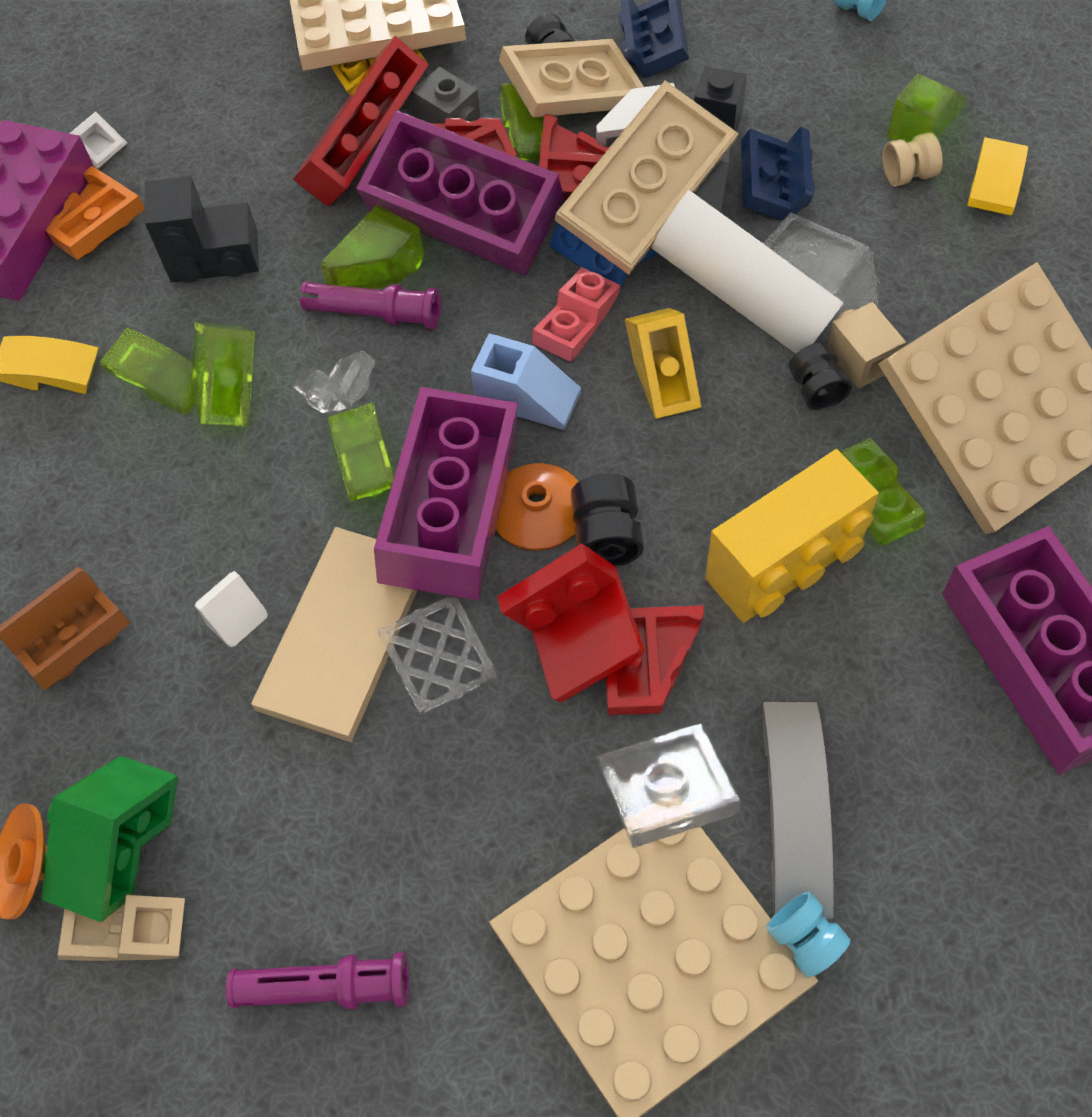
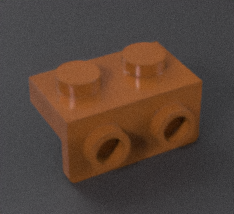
(62, 628)

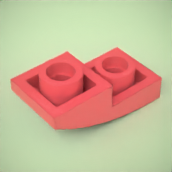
(578, 313)

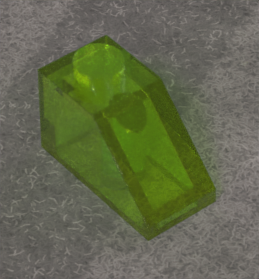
(923, 109)
(375, 252)
(223, 373)

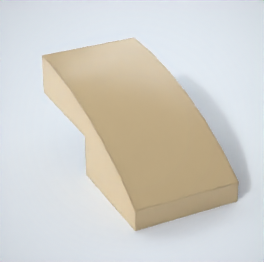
(136, 931)

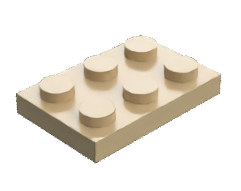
(569, 76)

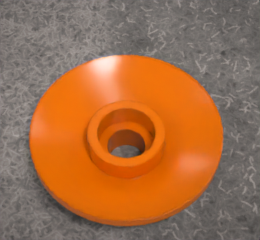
(541, 523)
(20, 859)

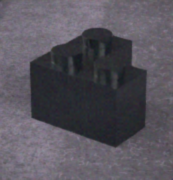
(197, 239)

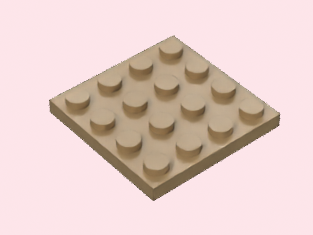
(360, 29)
(1002, 396)
(650, 963)

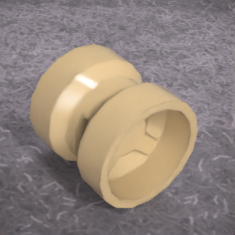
(912, 159)

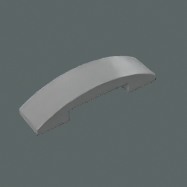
(798, 804)

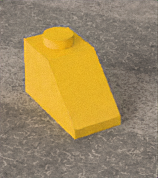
(664, 361)

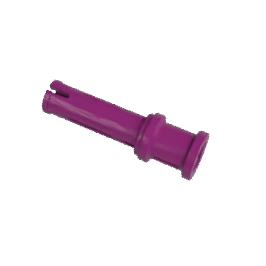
(391, 304)
(348, 983)

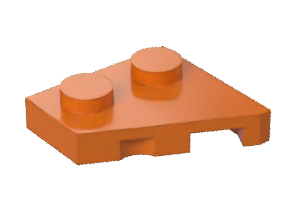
(94, 214)

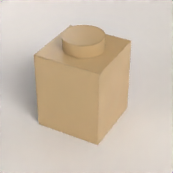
(862, 341)

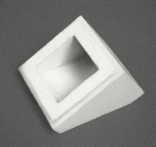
(99, 139)
(231, 609)

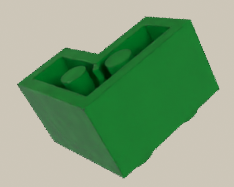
(99, 835)

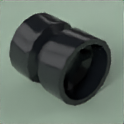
(604, 517)

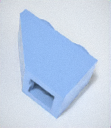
(525, 376)

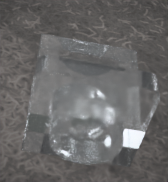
(339, 389)

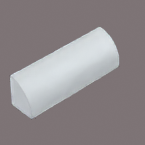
(745, 273)

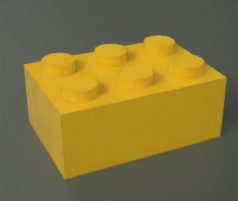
(790, 536)

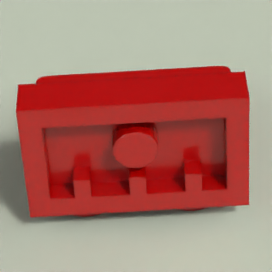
(576, 620)

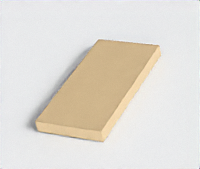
(645, 176)
(333, 644)

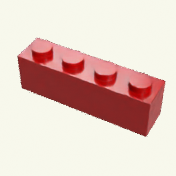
(360, 122)

